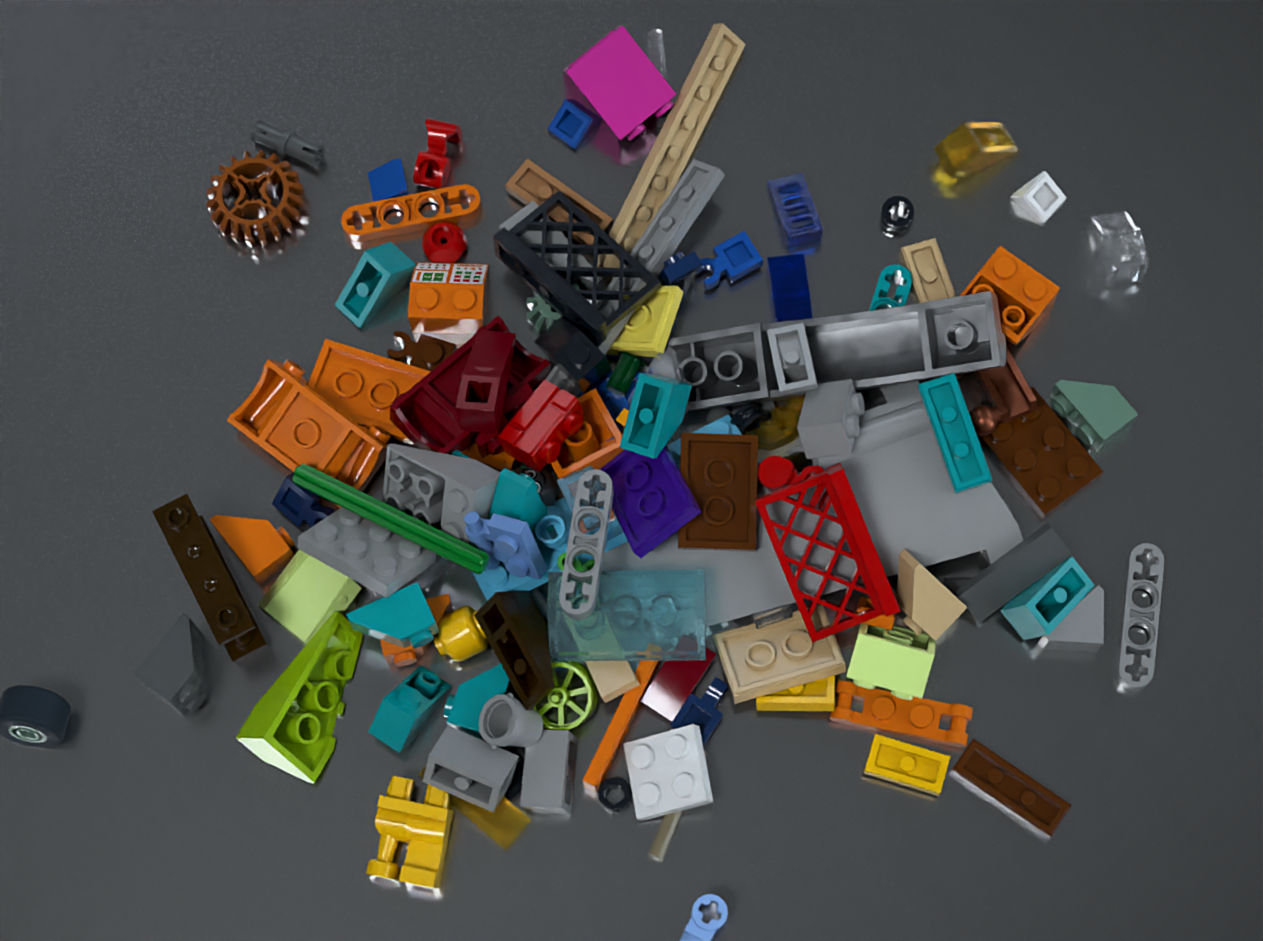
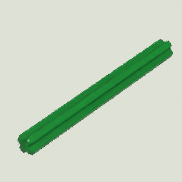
(391, 519)

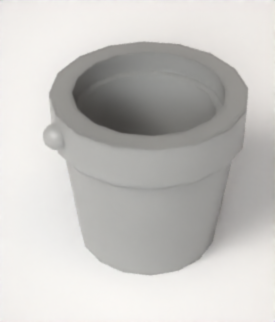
(508, 723)

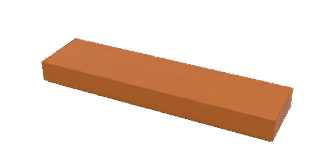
(619, 726)

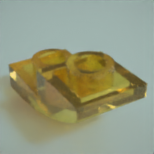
(781, 428)

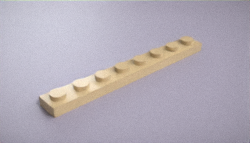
(676, 139)

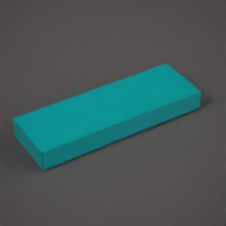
(954, 433)

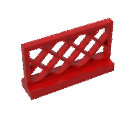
(859, 542)

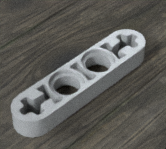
(591, 544)
(1144, 617)

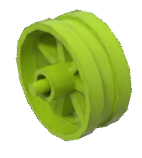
(565, 693)

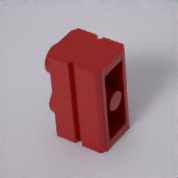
(542, 426)

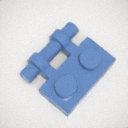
(508, 542)

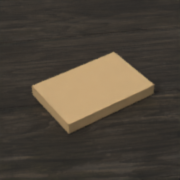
(777, 656)

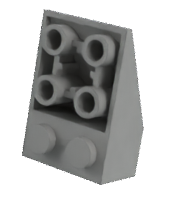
(438, 487)

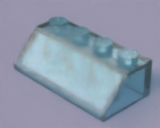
(635, 618)

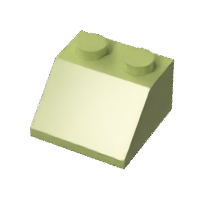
(892, 660)

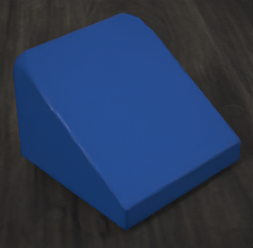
(573, 123)
(388, 181)

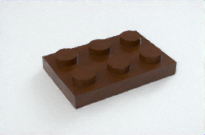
(1041, 458)
(724, 485)

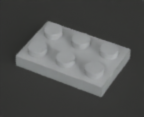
(365, 551)

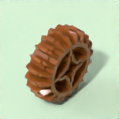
(271, 176)

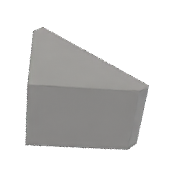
(1081, 627)

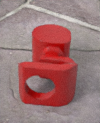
(433, 166)
(779, 472)

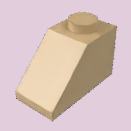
(925, 599)

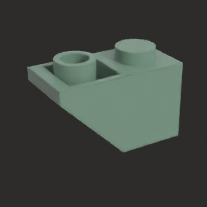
(1094, 409)

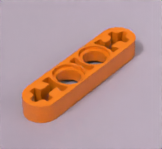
(410, 206)

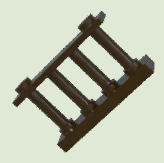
(210, 579)

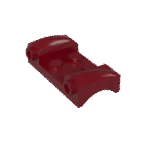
(428, 409)

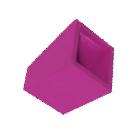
(621, 83)

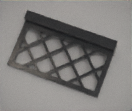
(548, 280)

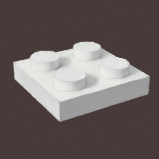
(668, 772)

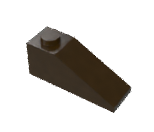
(520, 643)

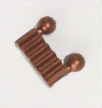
(1008, 394)

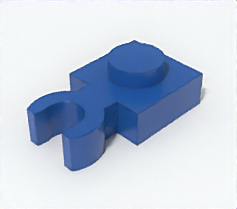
(732, 257)

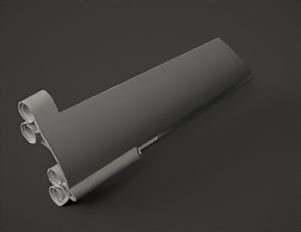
(902, 499)

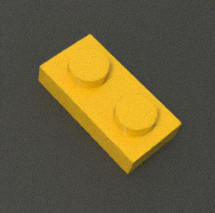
(806, 697)
(907, 764)

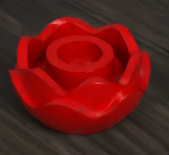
(447, 252)

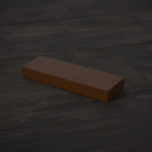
(1011, 788)

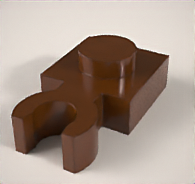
(425, 354)

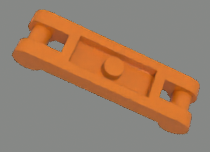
(901, 717)

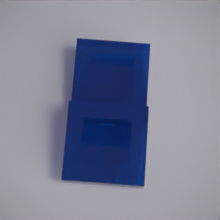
(789, 288)

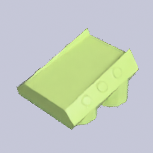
(308, 596)

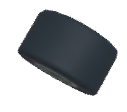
(33, 716)

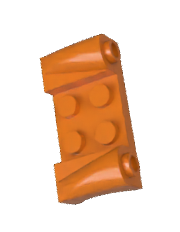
(307, 429)

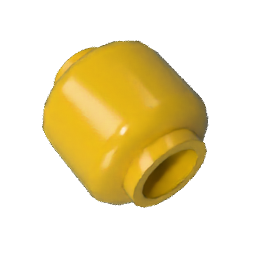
(460, 635)

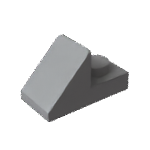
(792, 359)

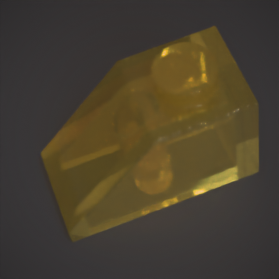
(975, 148)

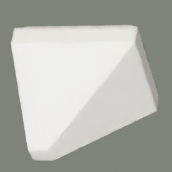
(1039, 197)

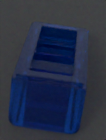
(802, 234)

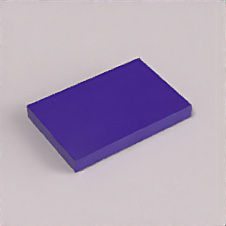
(649, 498)

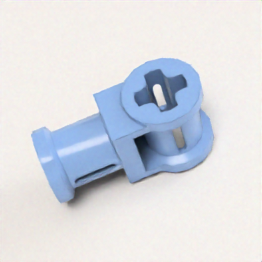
(698, 930)

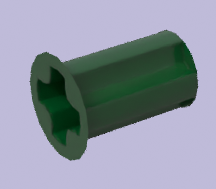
(623, 373)

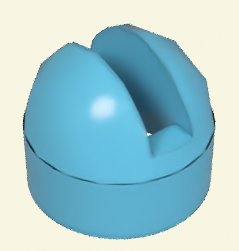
(544, 536)

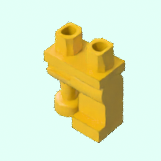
(421, 825)

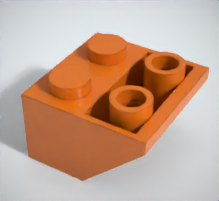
(1021, 293)

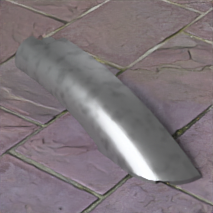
(867, 346)

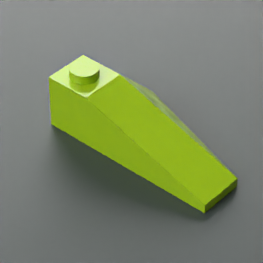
(299, 711)

